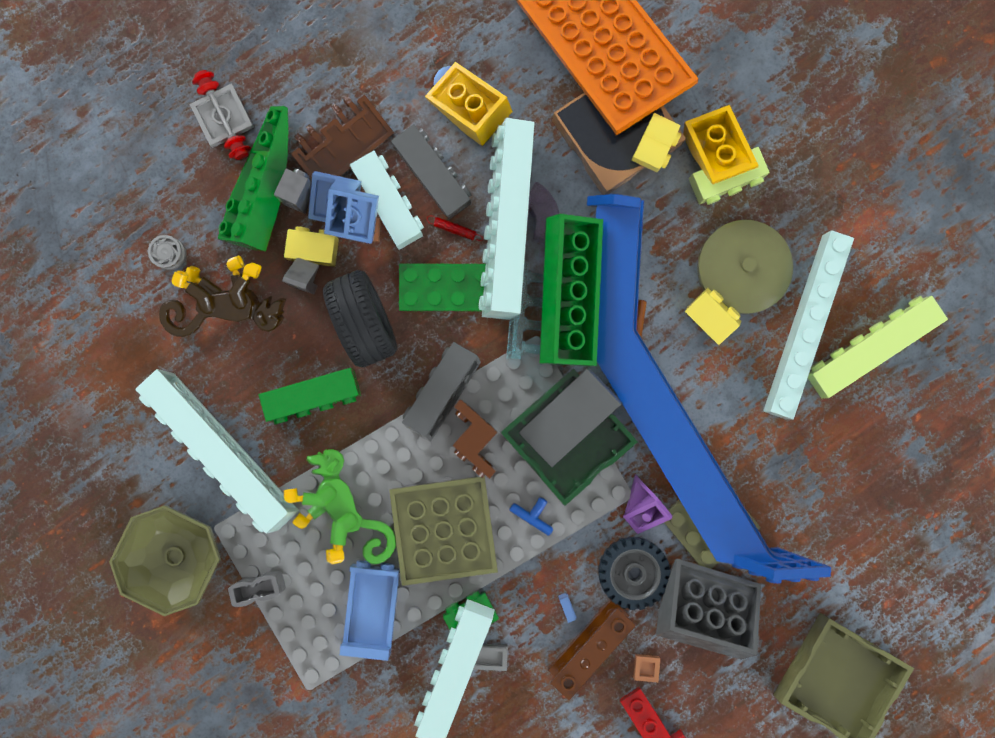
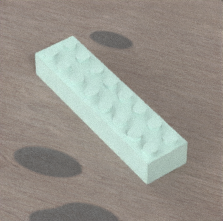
(507, 219)
(216, 450)

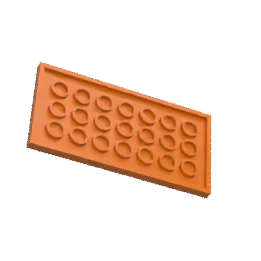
(613, 55)

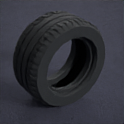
(359, 319)

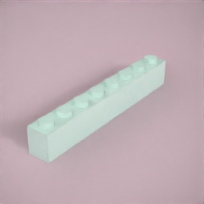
(808, 325)

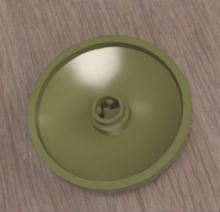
(746, 265)

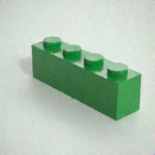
(310, 395)

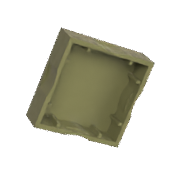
(842, 681)

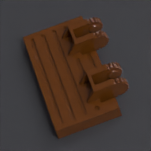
(343, 143)

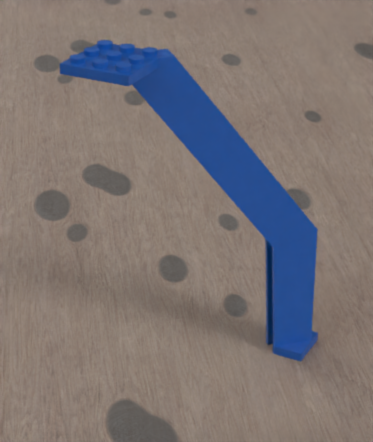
(661, 415)

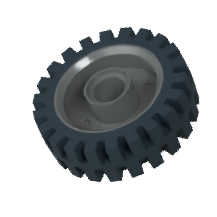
(635, 592)

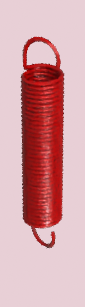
(454, 228)

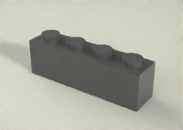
(431, 171)
(441, 391)

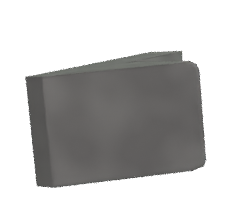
(302, 275)

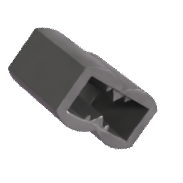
(256, 588)

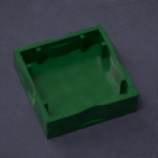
(584, 461)

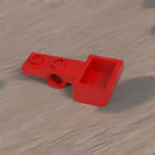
(645, 716)

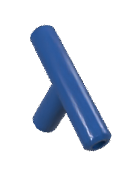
(532, 517)

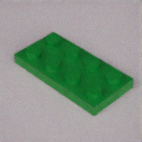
(440, 287)

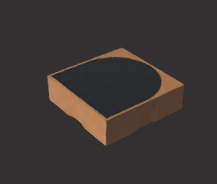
(603, 152)

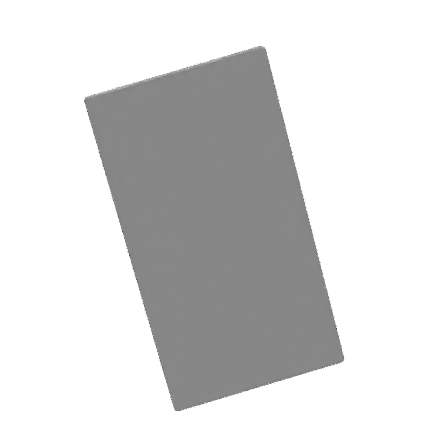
(313, 607)

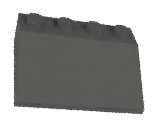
(710, 610)

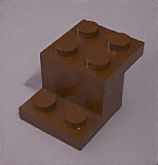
(474, 440)

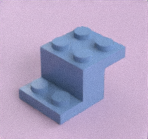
(343, 207)

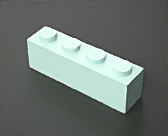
(391, 206)

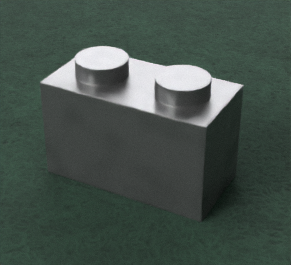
(294, 190)

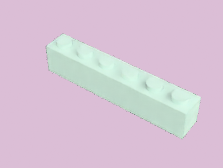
(455, 670)

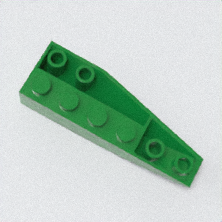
(252, 203)

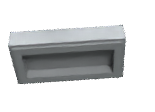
(492, 657)

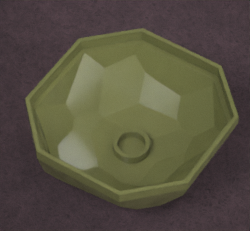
(165, 560)

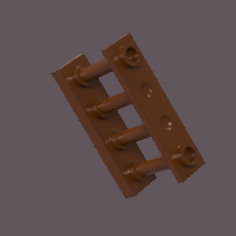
(590, 649)

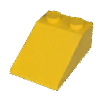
(469, 103)
(719, 145)

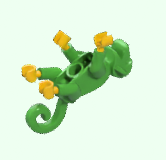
(336, 499)

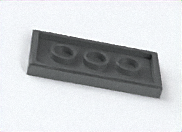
(570, 417)

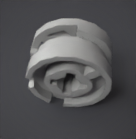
(167, 252)

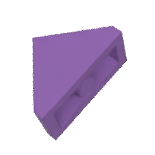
(644, 508)

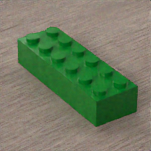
(571, 290)

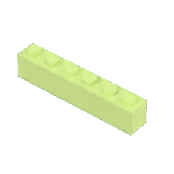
(876, 347)

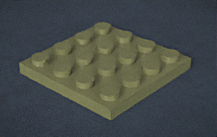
(443, 530)

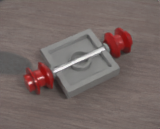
(221, 115)

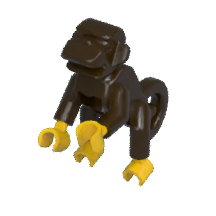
(231, 305)

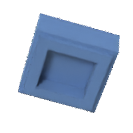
(567, 607)

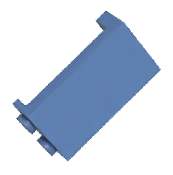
(370, 611)

